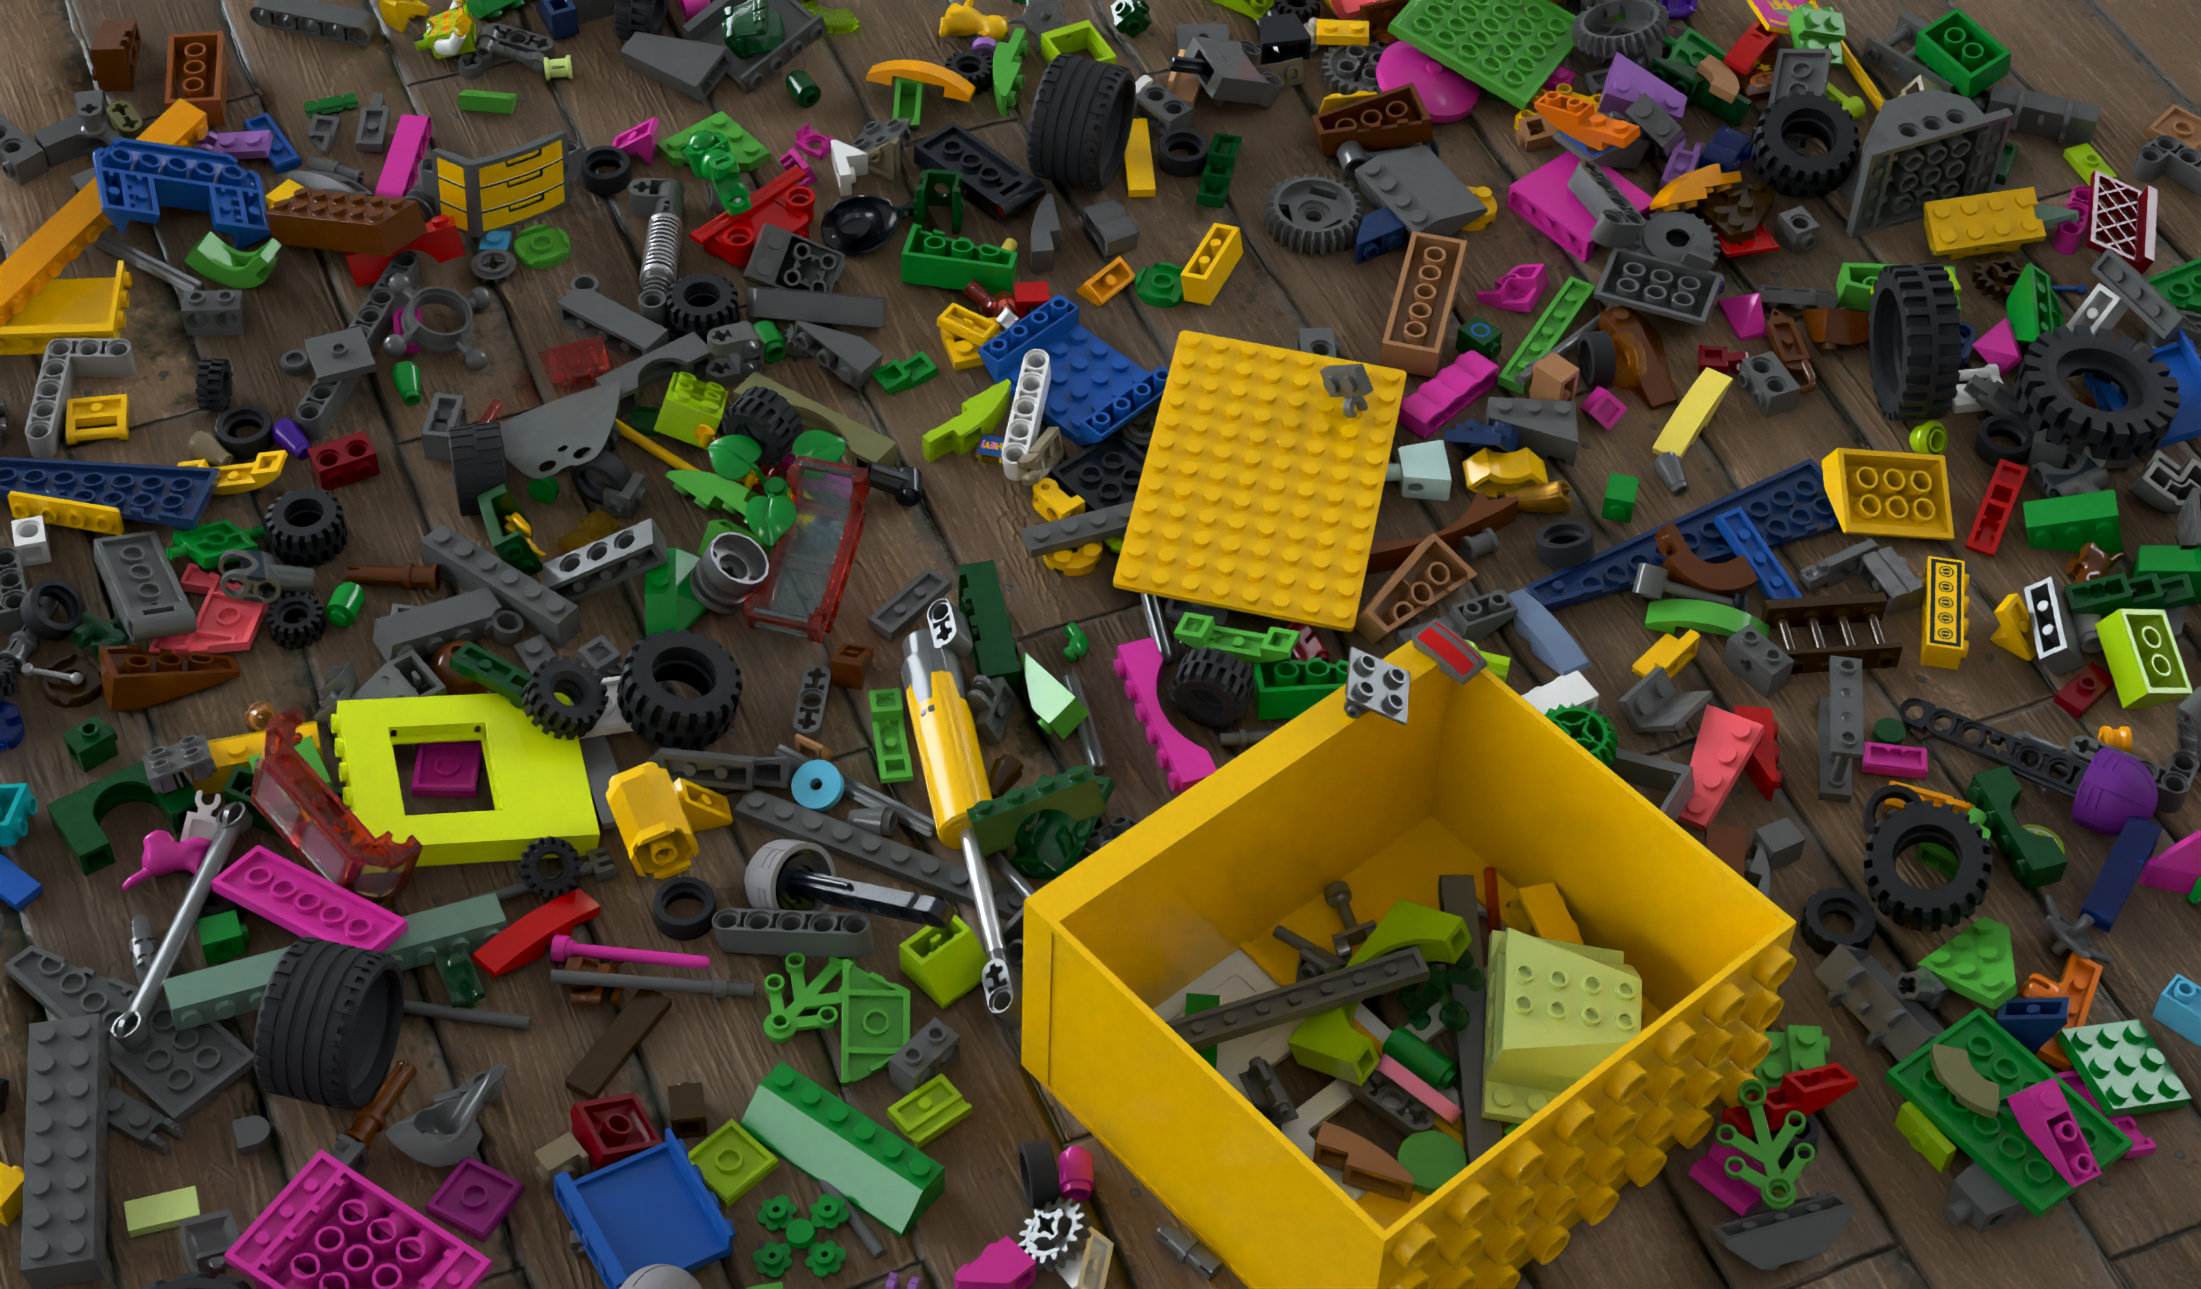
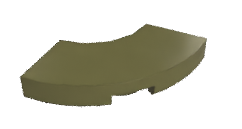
(1957, 1074)

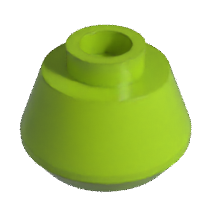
(1929, 438)

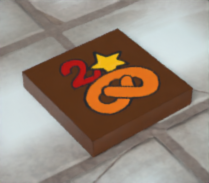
(1758, 82)

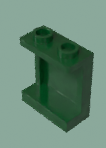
(510, 547)

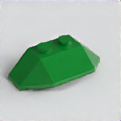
(2033, 306)
(669, 595)

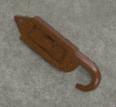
(1790, 348)

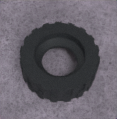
(1839, 902)

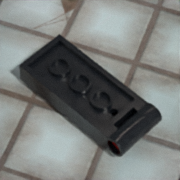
(988, 177)

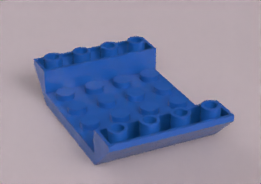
(1090, 384)

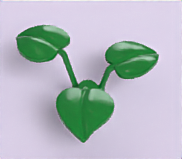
(774, 513)

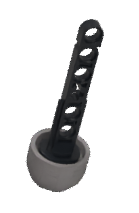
(803, 874)

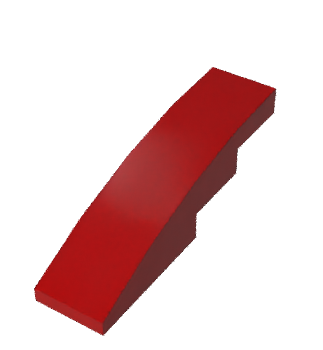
(1996, 508)
(532, 933)
(1799, 1091)

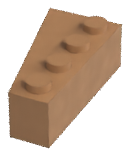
(1416, 585)

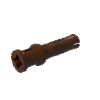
(406, 576)
(372, 1117)

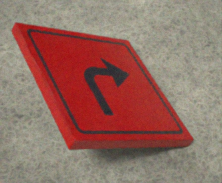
(1762, 243)

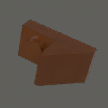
(849, 665)

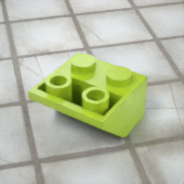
(944, 961)

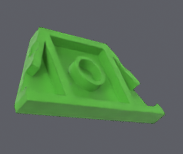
(872, 1023)

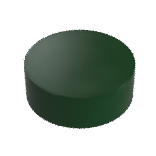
(1889, 731)

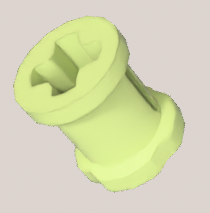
(565, 62)

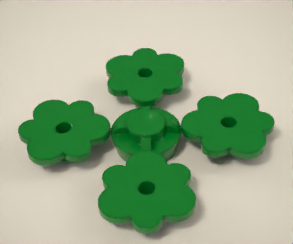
(800, 1235)

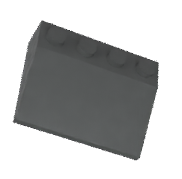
(1419, 192)
(1659, 286)

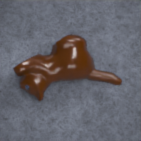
(2092, 563)

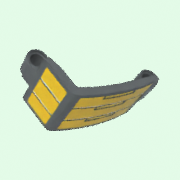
(504, 186)

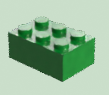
(1963, 53)

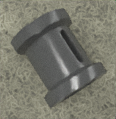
(1479, 544)

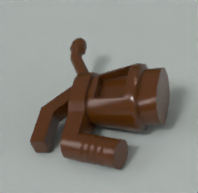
(587, 965)

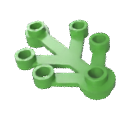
(804, 999)
(1766, 1151)

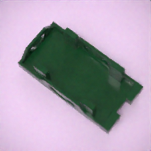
(1054, 839)

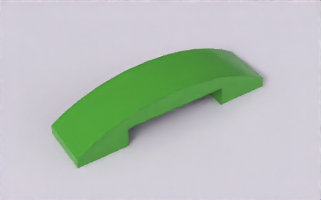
(1700, 616)
(1247, 646)
(890, 736)

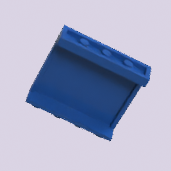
(2186, 368)
(646, 1213)

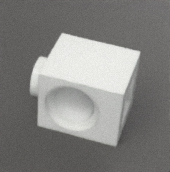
(31, 540)

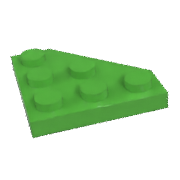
(745, 148)
(1977, 963)

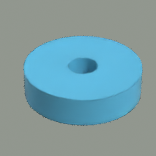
(808, 776)

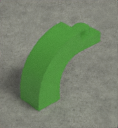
(232, 267)

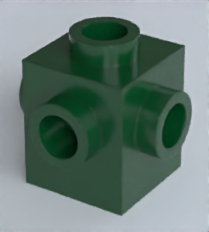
(1131, 16)

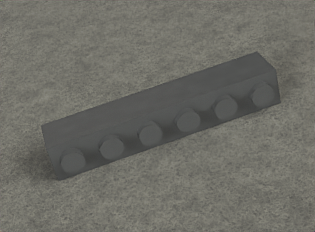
(476, 568)

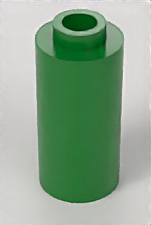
(1421, 1059)

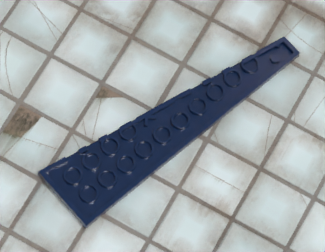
(140, 491)
(1780, 507)

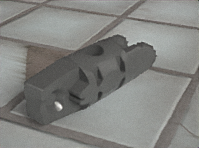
(142, 945)

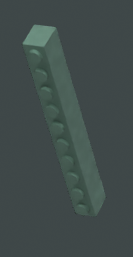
(240, 984)

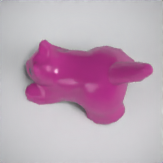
(165, 855)

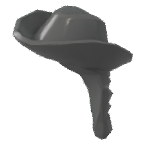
(448, 1129)

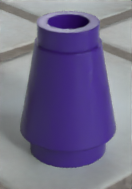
(290, 436)

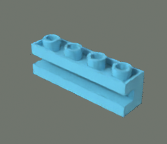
(2181, 1008)

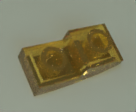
(589, 529)

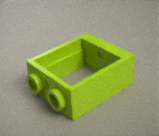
(1082, 36)

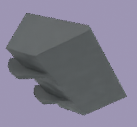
(2045, 114)
(1868, 992)

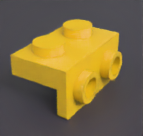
(1342, 32)

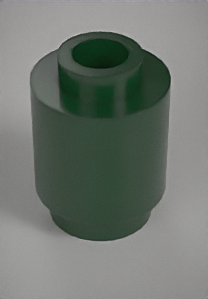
(803, 88)

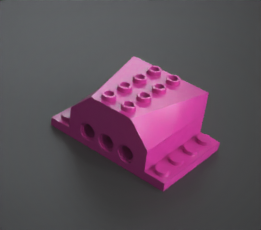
(350, 1234)

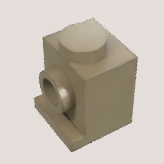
(560, 1156)

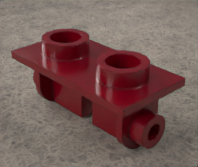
(1305, 649)

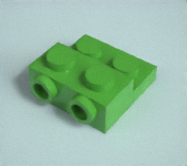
(1818, 30)
(1792, 1051)

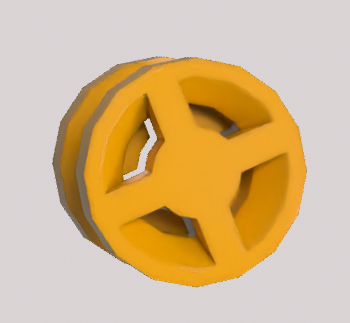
(2118, 738)

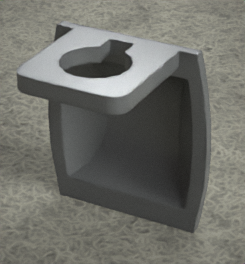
(208, 1239)

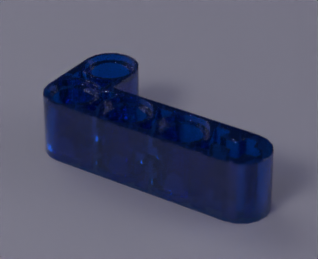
(2121, 871)

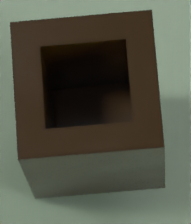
(687, 1110)

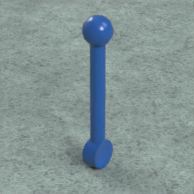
(2080, 289)

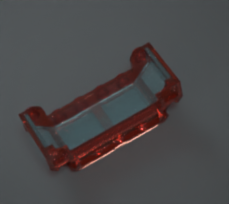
(817, 552)

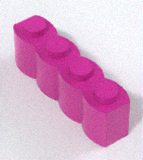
(1448, 393)

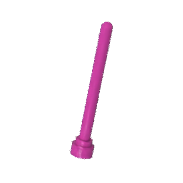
(564, 947)

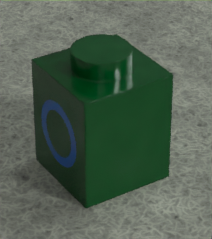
(1480, 337)

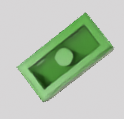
(487, 101)

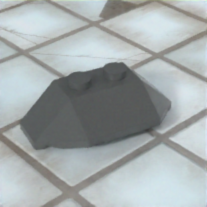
(1782, 1236)

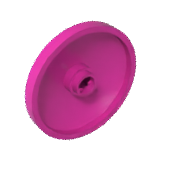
(1443, 91)

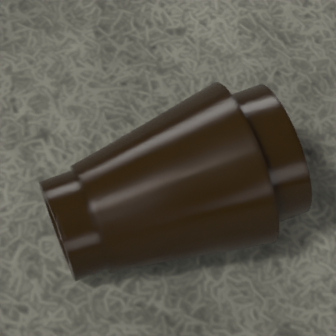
(1004, 775)

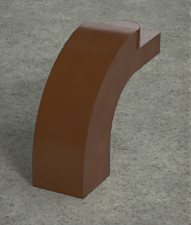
(1689, 570)

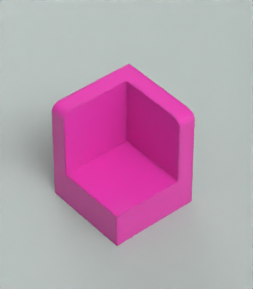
(1603, 407)

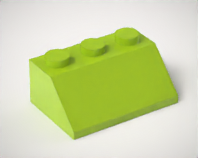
(2143, 657)

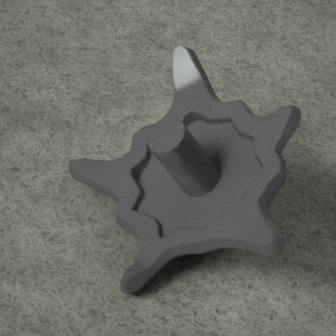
(1041, 17)
(2072, 934)

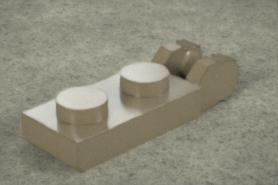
(1042, 456)

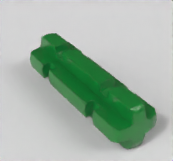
(331, 104)

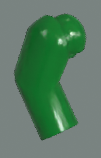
(1078, 642)

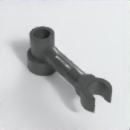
(489, 43)

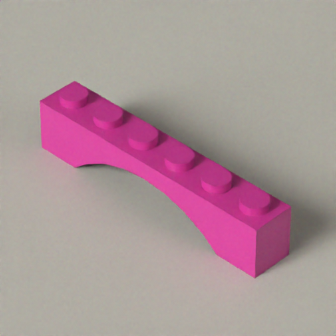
(1142, 669)

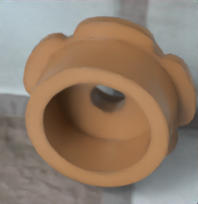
(259, 723)

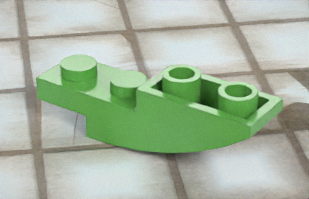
(1007, 70)
(712, 490)

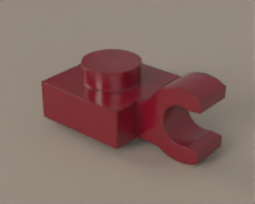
(1719, 359)

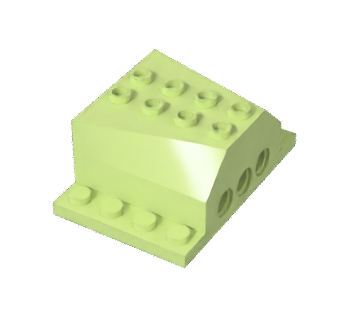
(1551, 1019)

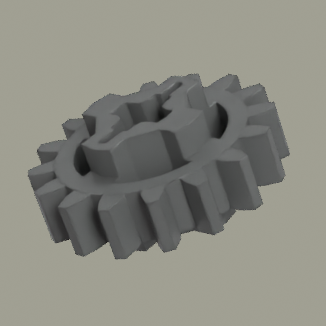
(1056, 1233)

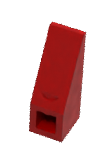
(1763, 760)

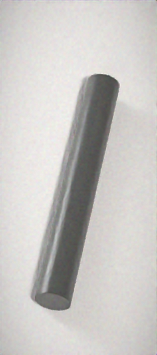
(857, 1223)

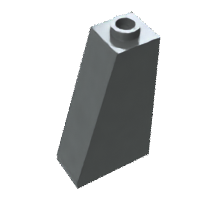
(678, 63)

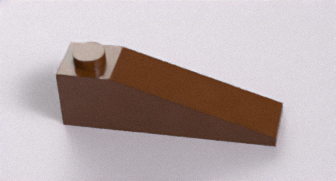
(1656, 384)

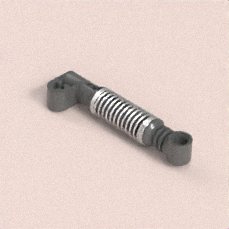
(663, 203)

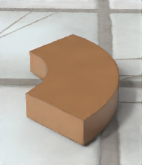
(1721, 78)

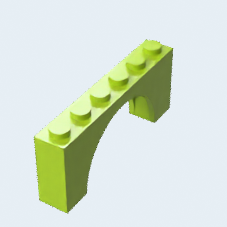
(1328, 1038)

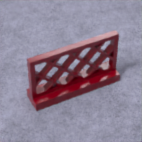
(2140, 228)

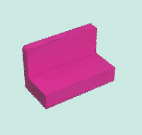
(1735, 1193)

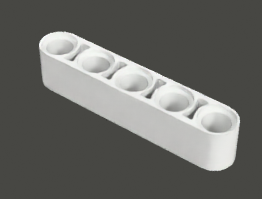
(1026, 411)

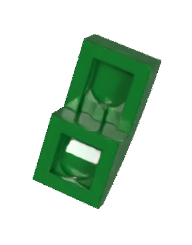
(900, 377)

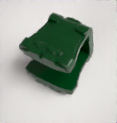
(752, 29)
(927, 195)

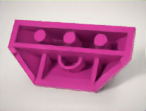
(2176, 867)

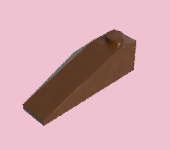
(1836, 327)
(145, 679)

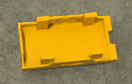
(1982, 221)

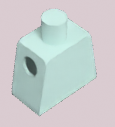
(1422, 471)

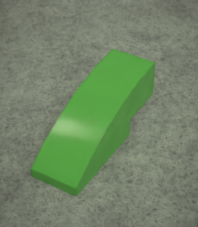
(909, 100)

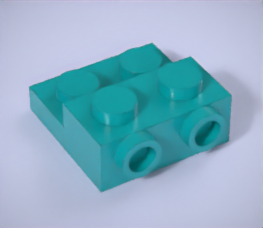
(15, 808)

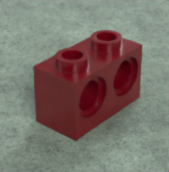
(343, 461)

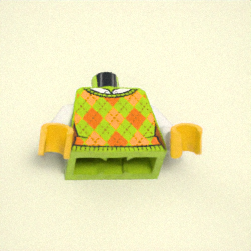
(449, 32)

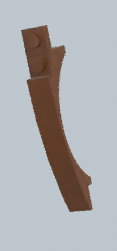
(1480, 515)

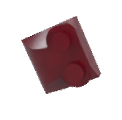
(612, 1128)

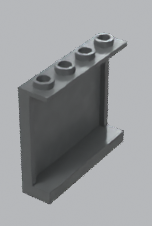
(749, 74)

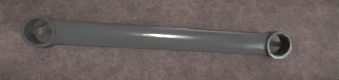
(181, 926)

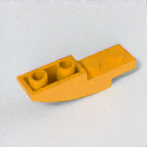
(1693, 187)

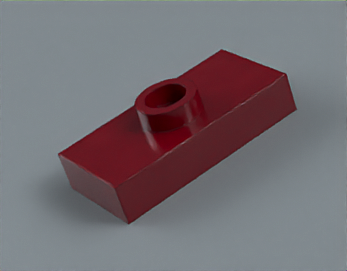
(2084, 690)

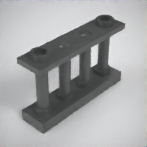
(1898, 64)
(1840, 729)

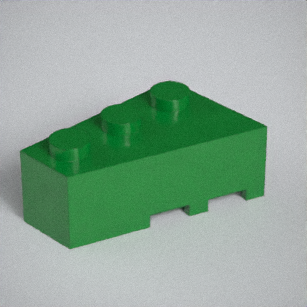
(2073, 521)

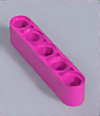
(404, 155)

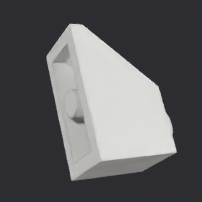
(2099, 310)

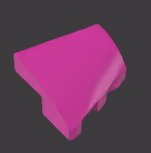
(1518, 289)

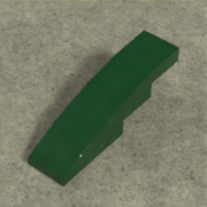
(1219, 170)
(2117, 592)

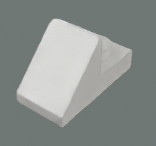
(847, 164)

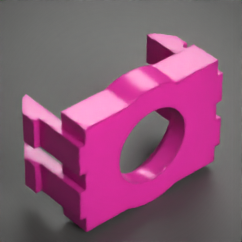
(809, 136)
(800, 162)

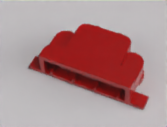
(774, 203)

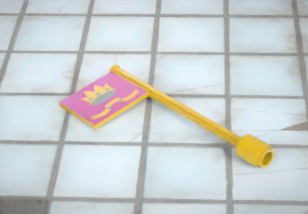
(1774, 18)

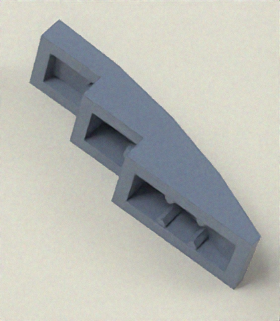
(1546, 635)

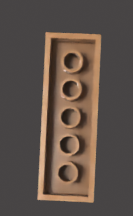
(1423, 304)

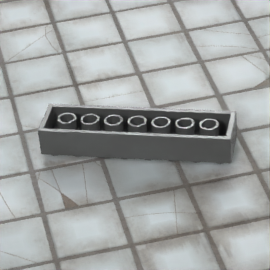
(66, 1152)

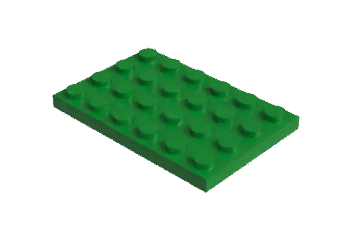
(2000, 1142)

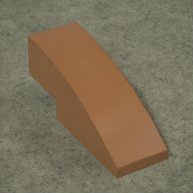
(1362, 1162)

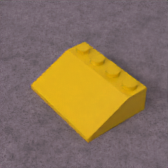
(1889, 493)

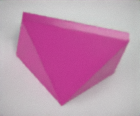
(1744, 315)
(2000, 347)

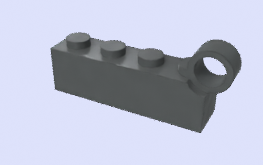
(597, 315)
(448, 620)

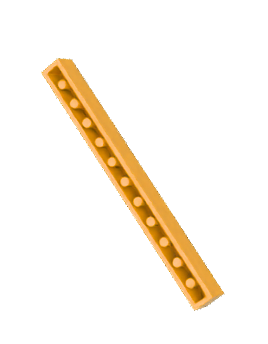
(82, 219)

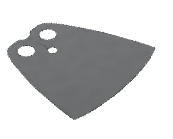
(571, 421)

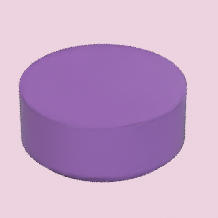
(986, 45)

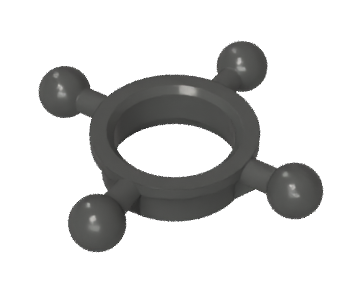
(430, 340)

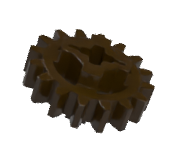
(1997, 274)

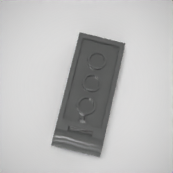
(143, 586)

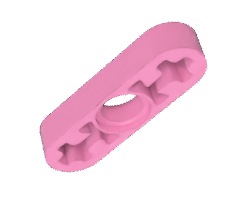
(1419, 1089)

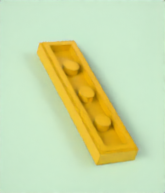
(1139, 161)

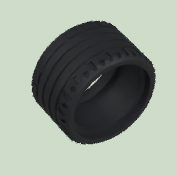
(1080, 121)
(329, 1023)

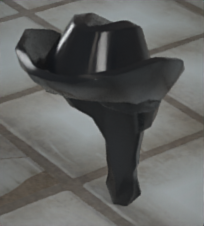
(862, 223)

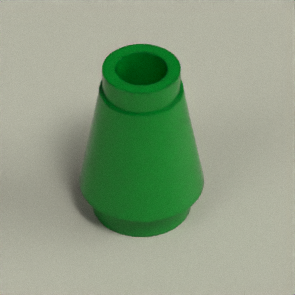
(407, 380)

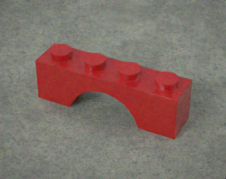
(440, 241)

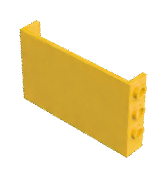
(69, 311)

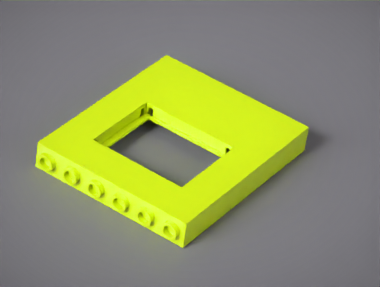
(533, 777)

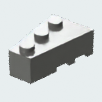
(1542, 424)

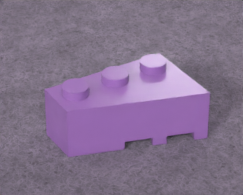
(1629, 81)

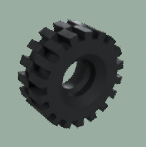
(572, 681)

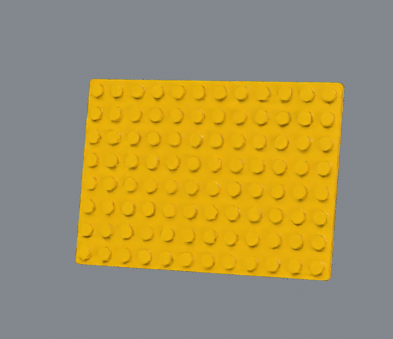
(1260, 484)

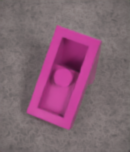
(640, 140)

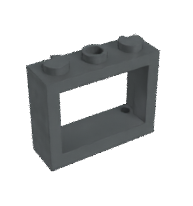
(1658, 775)

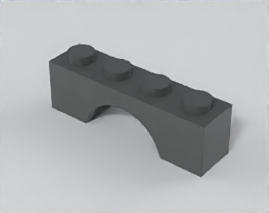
(682, 355)

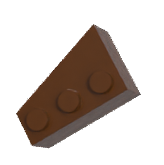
(116, 54)

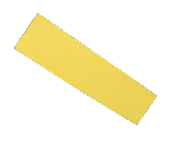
(1693, 413)

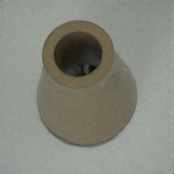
(207, 447)

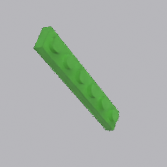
(1548, 330)

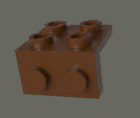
(1380, 16)

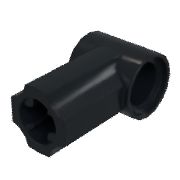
(903, 483)

